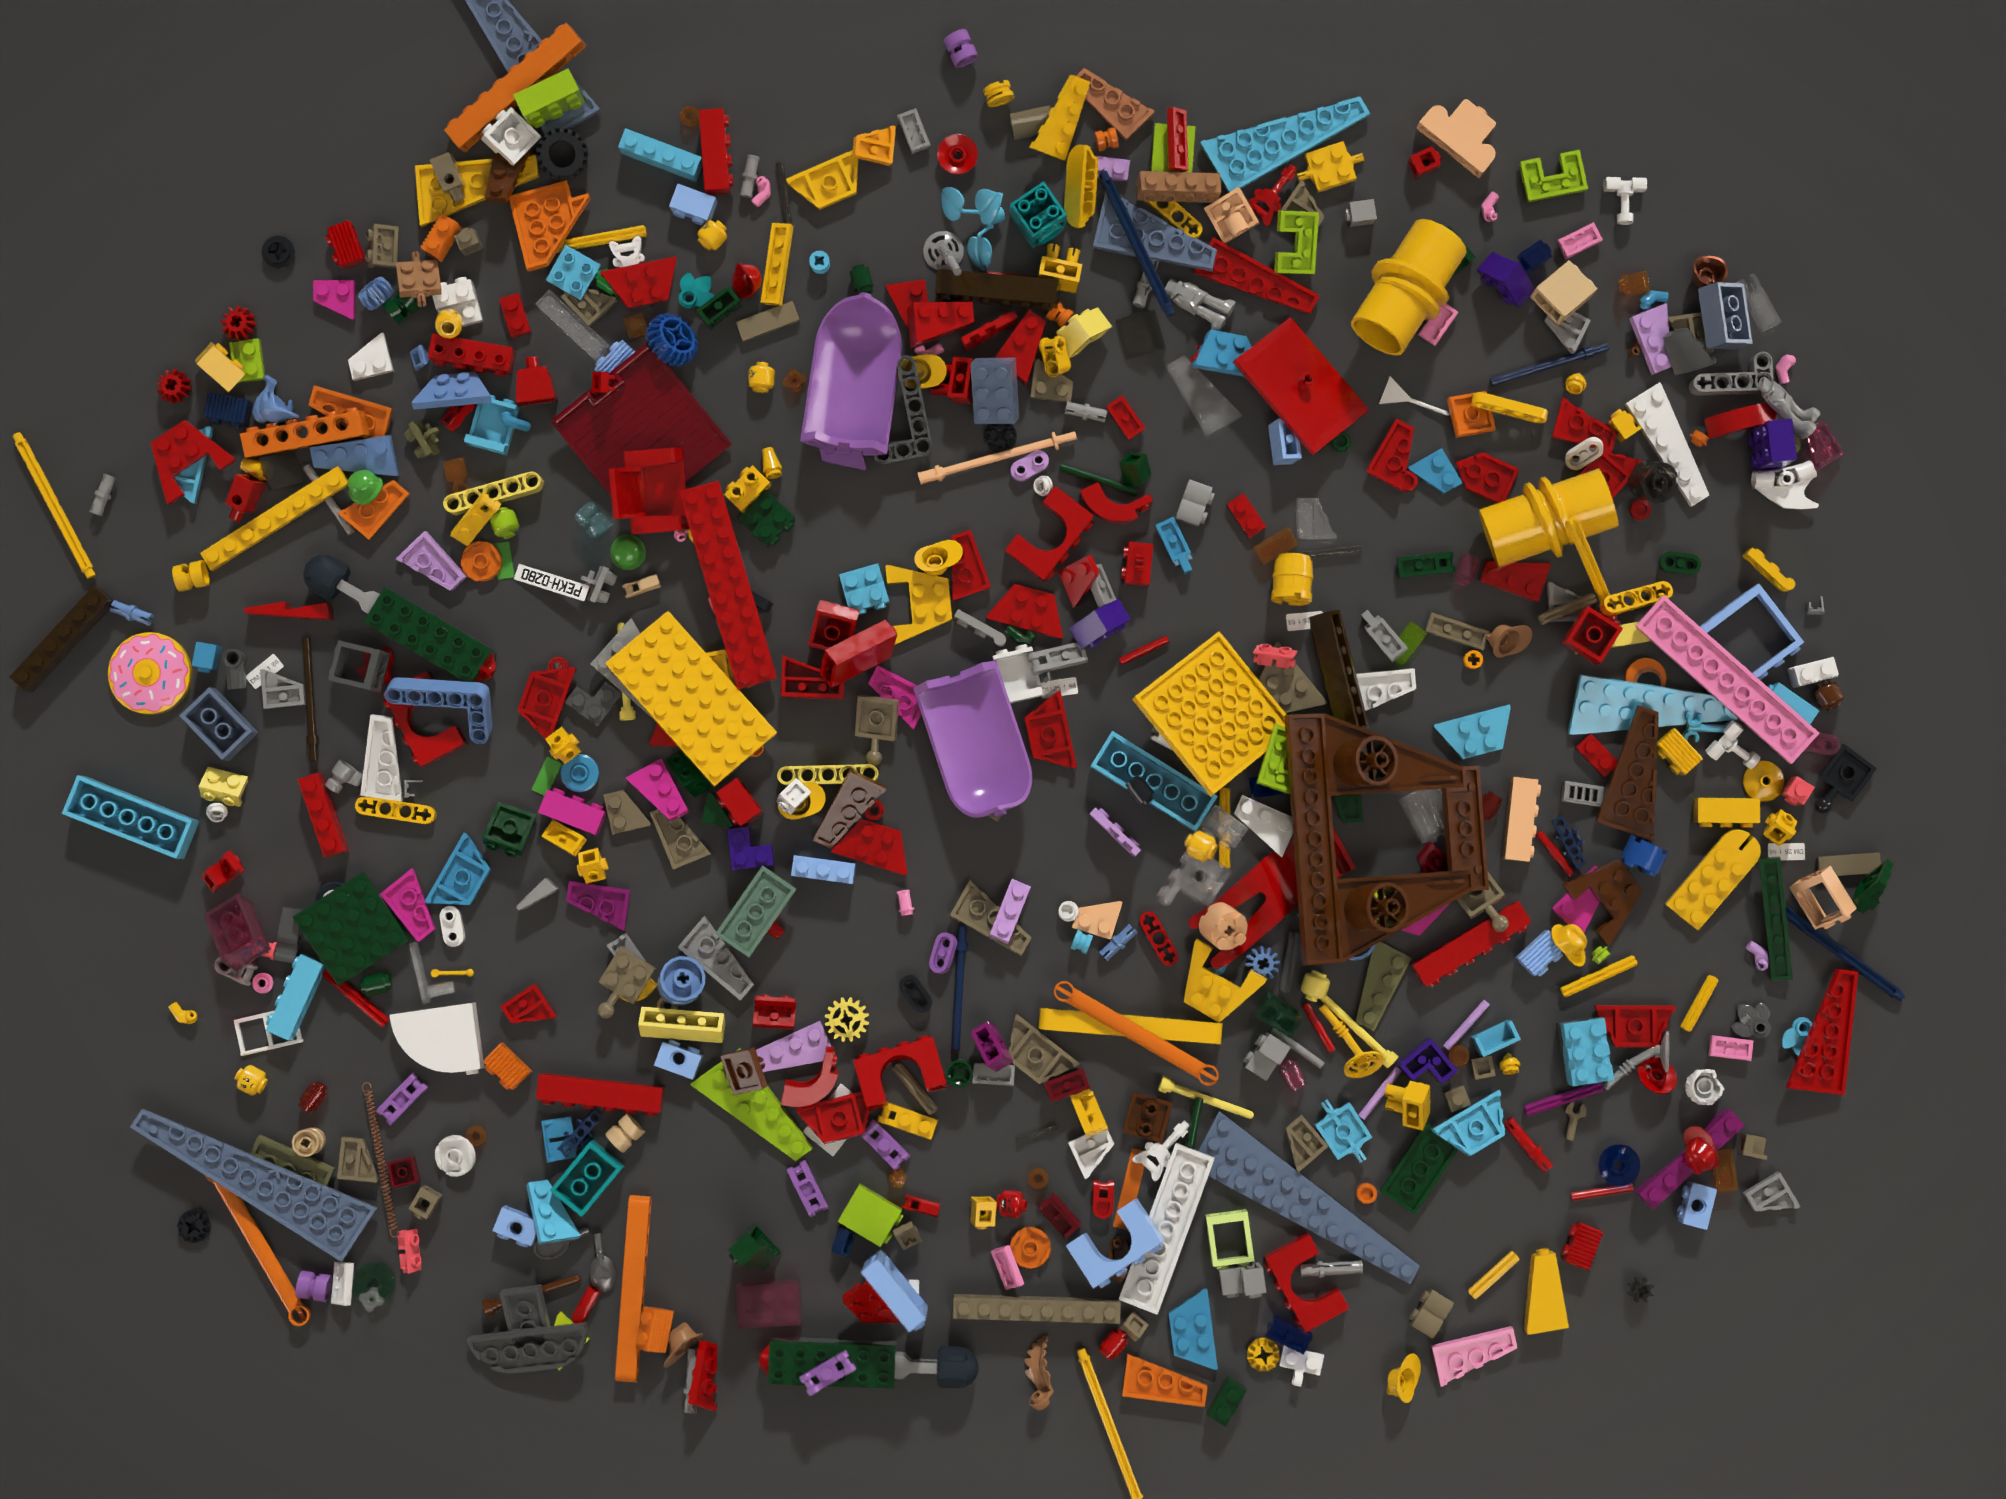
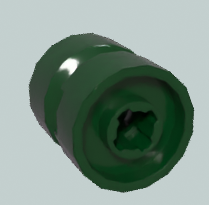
(400, 307)
(959, 1072)

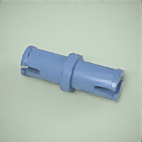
(131, 612)
(1118, 942)

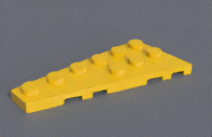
(475, 175)

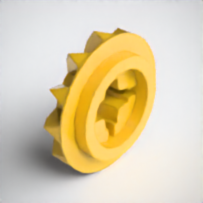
(1255, 1349)

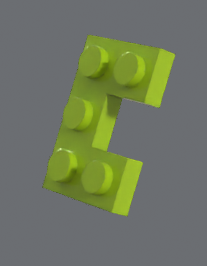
(1569, 182)
(1304, 256)
(1272, 771)

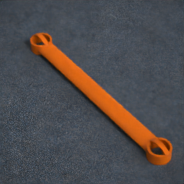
(1136, 1033)
(263, 1253)

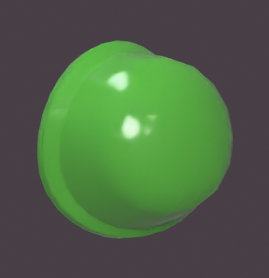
(364, 487)
(628, 552)

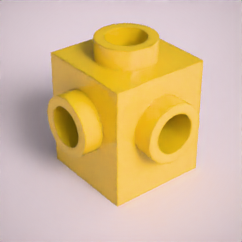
(563, 745)
(1780, 827)
(592, 870)

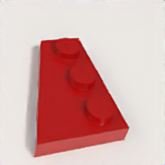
(1393, 455)
(702, 1386)

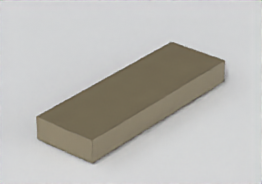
(767, 321)
(1456, 631)
(1850, 864)

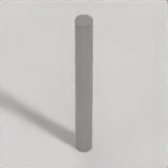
(330, 502)

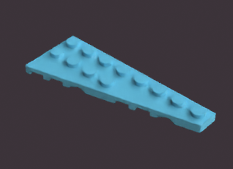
(1261, 149)
(1611, 704)

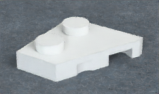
(1090, 1150)

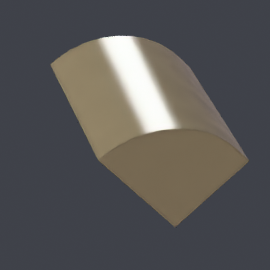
(1028, 122)

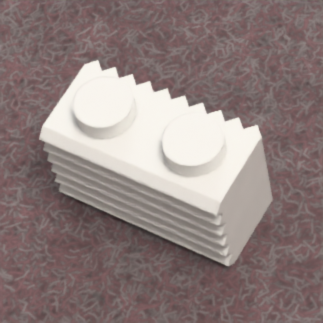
(1813, 672)

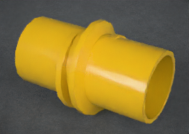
(1409, 287)
(1539, 517)

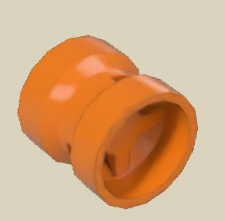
(1111, 139)
(1063, 317)

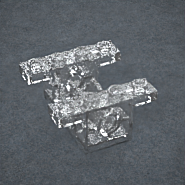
(1183, 880)

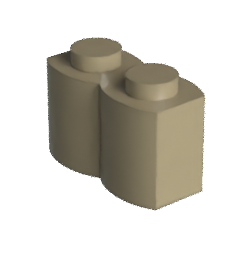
(1430, 1313)

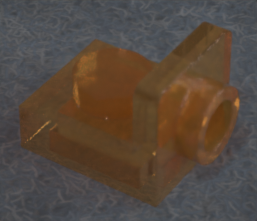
(1634, 283)

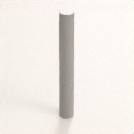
(1298, 1048)

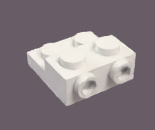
(510, 136)
(461, 298)

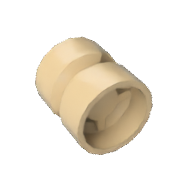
(623, 1134)
(308, 1141)

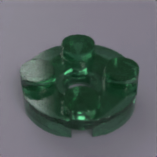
(379, 1272)

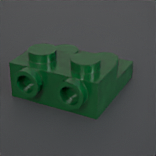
(767, 519)
(509, 830)
(1872, 887)

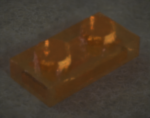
(1275, 545)
(1725, 1173)

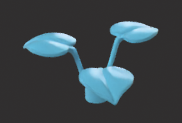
(990, 212)

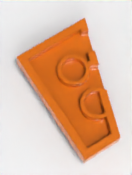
(372, 516)

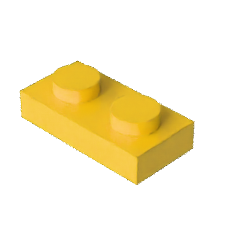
(564, 837)

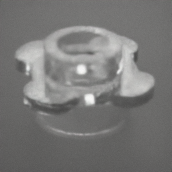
(370, 1305)

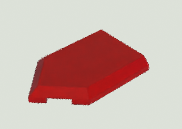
(1487, 476)

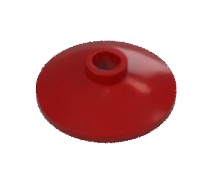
(957, 144)
(1654, 1077)

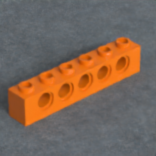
(254, 447)

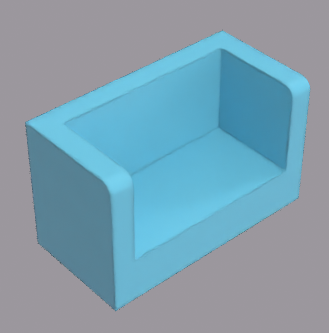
(1495, 1038)

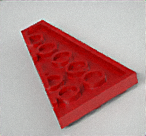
(1826, 1051)

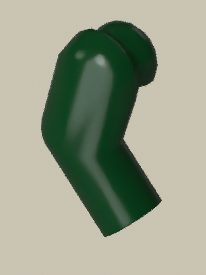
(1017, 636)

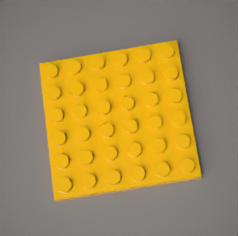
(1212, 713)

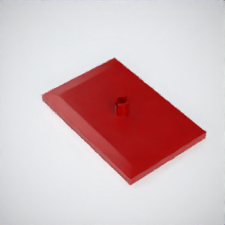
(1301, 386)

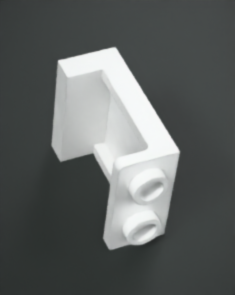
(1017, 674)

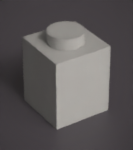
(1361, 213)

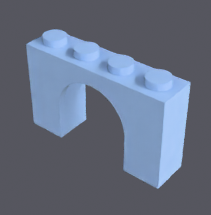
(1144, 1239)

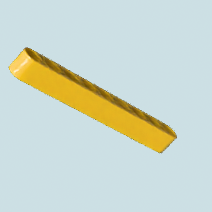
(1162, 1027)

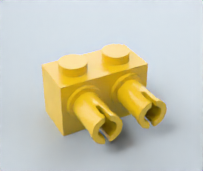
(1066, 271)
(746, 488)
(1413, 1103)

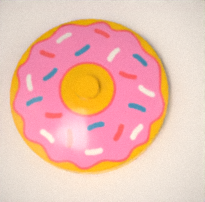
(150, 673)

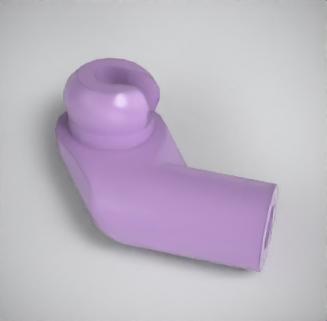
(1760, 955)

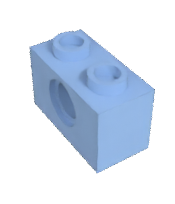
(666, 1060)
(1701, 1216)
(505, 1222)

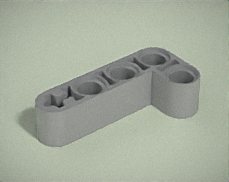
(1730, 379)

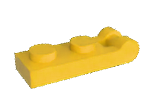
(475, 519)
(1768, 570)
(908, 1120)

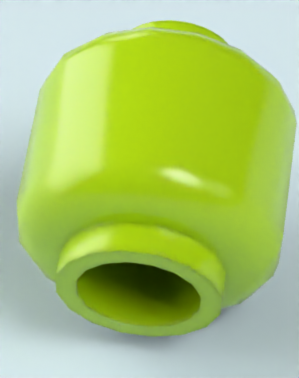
(504, 523)

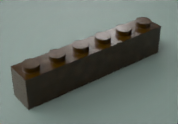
(998, 288)
(62, 639)
(1338, 668)

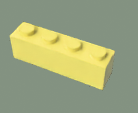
(682, 1024)

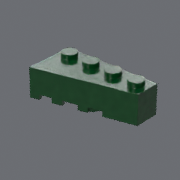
(754, 1249)

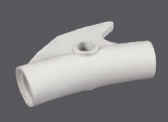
(1787, 493)

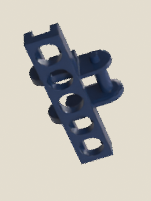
(1574, 846)
(570, 1139)

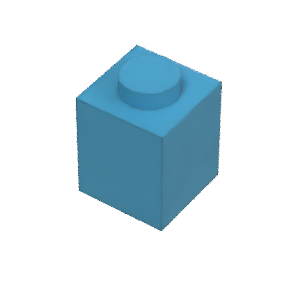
(206, 657)

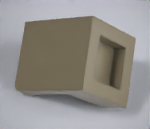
(1752, 1146)

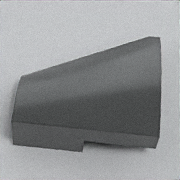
(1686, 352)

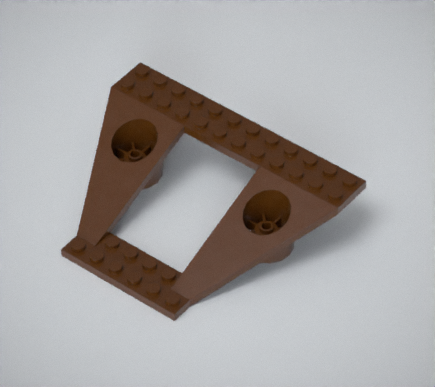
(1335, 911)

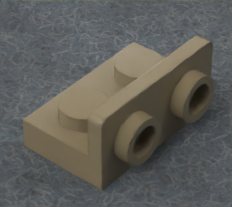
(382, 246)

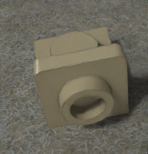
(907, 1235)

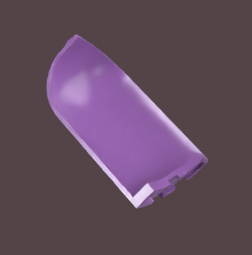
(853, 378)
(976, 740)

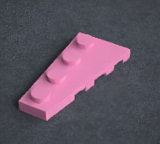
(1466, 1353)

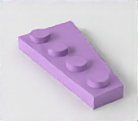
(796, 1049)

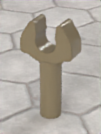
(1574, 1117)

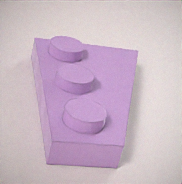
(1650, 329)
(431, 560)
(1115, 831)

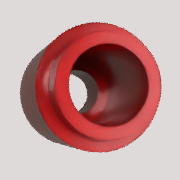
(1114, 1343)

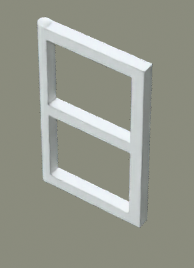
(269, 1035)

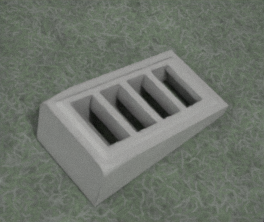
(1565, 793)
(541, 891)

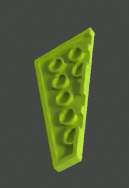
(757, 1110)

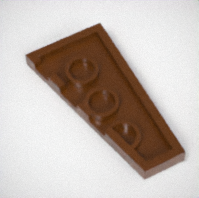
(504, 177)

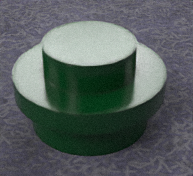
(1340, 443)

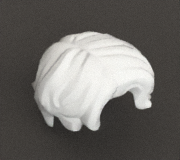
(1703, 1087)

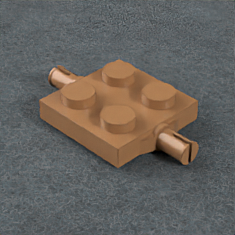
(418, 278)

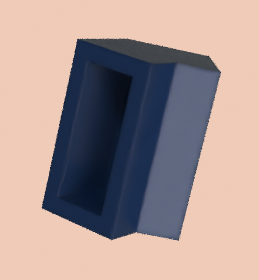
(843, 1241)

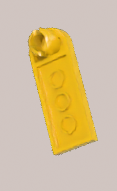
(1715, 877)

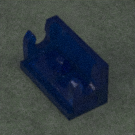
(1288, 1335)

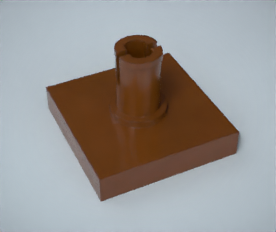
(744, 1070)

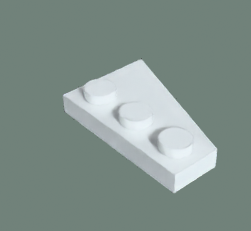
(1385, 685)
(1269, 824)

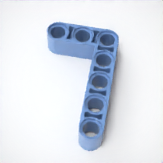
(405, 691)

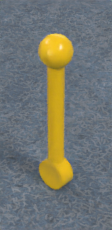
(435, 973)

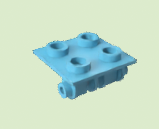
(573, 272)

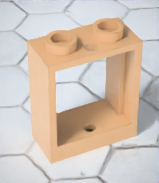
(1810, 905)

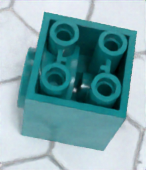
(1038, 215)

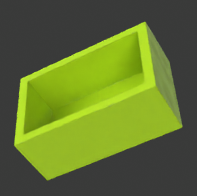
(549, 98)

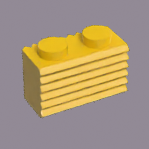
(1677, 752)

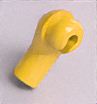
(182, 1016)

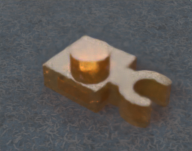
(456, 472)

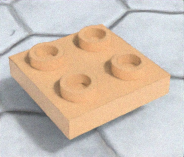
(1231, 215)

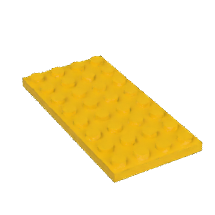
(691, 698)

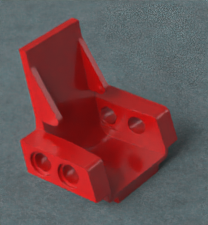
(650, 490)

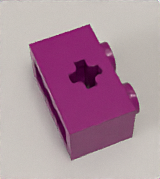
(991, 1046)

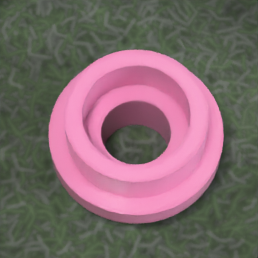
(268, 986)

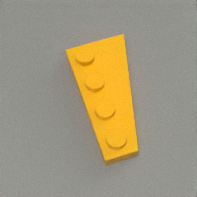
(1060, 126)

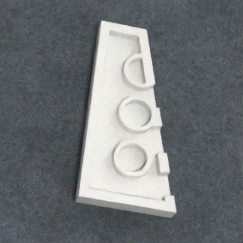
(381, 765)

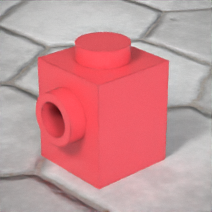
(1796, 791)

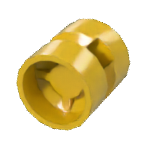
(188, 576)

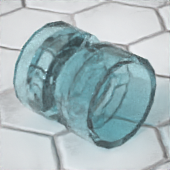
(590, 517)

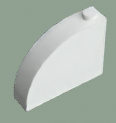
(441, 1037)

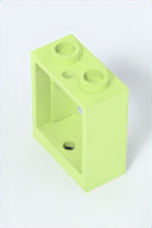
(1226, 1217)

